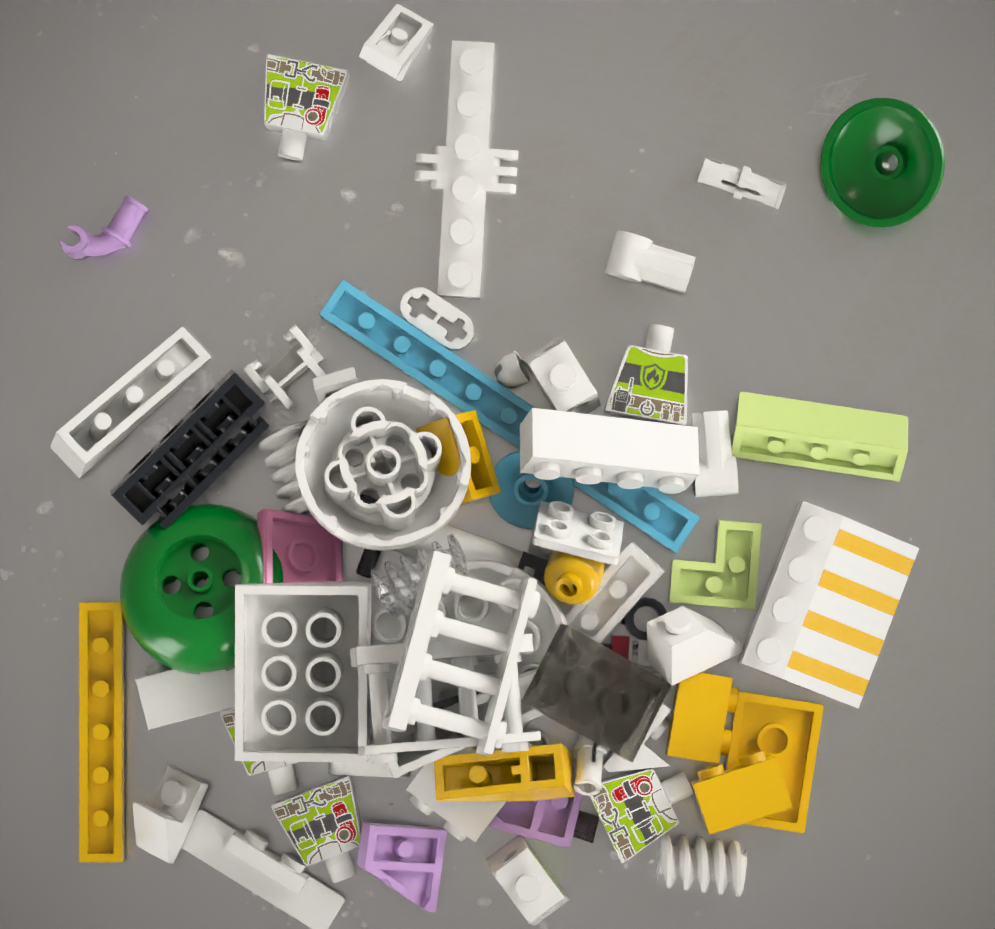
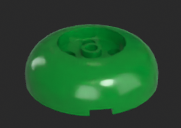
(167, 622)

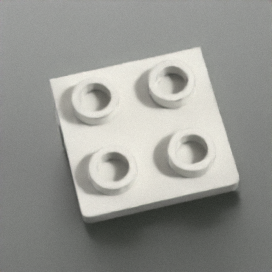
(576, 533)

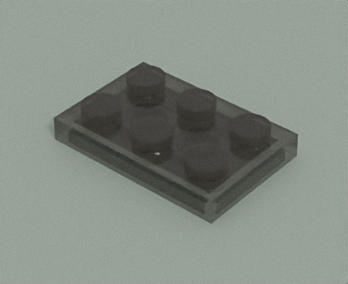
(596, 693)

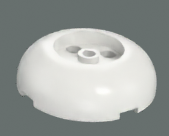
(363, 421)

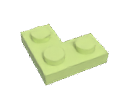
(730, 579)

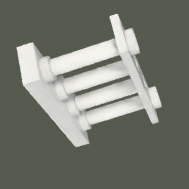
(429, 622)
(463, 654)

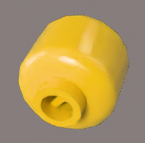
(572, 577)

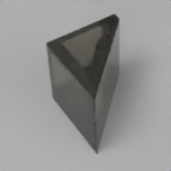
(586, 826)

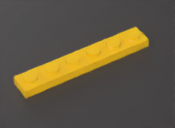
(101, 732)

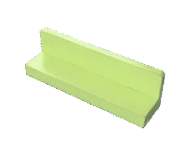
(820, 436)

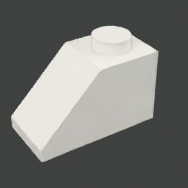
(687, 644)

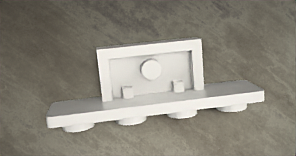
(262, 871)

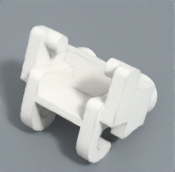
(286, 368)

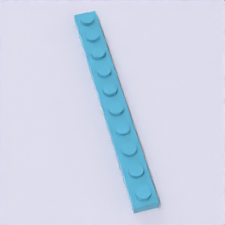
(495, 405)

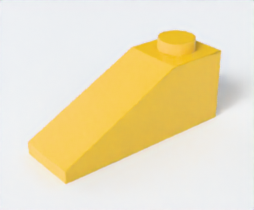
(528, 775)

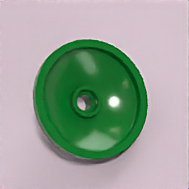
(858, 168)

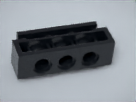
(186, 447)

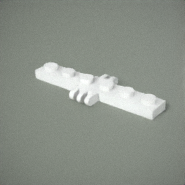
(466, 169)
(617, 594)

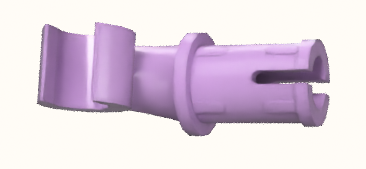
(113, 237)

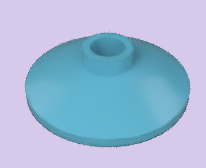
(519, 502)

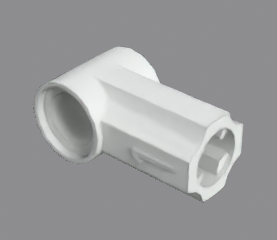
(639, 260)
(716, 464)

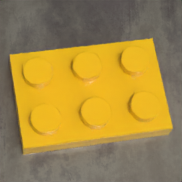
(788, 732)

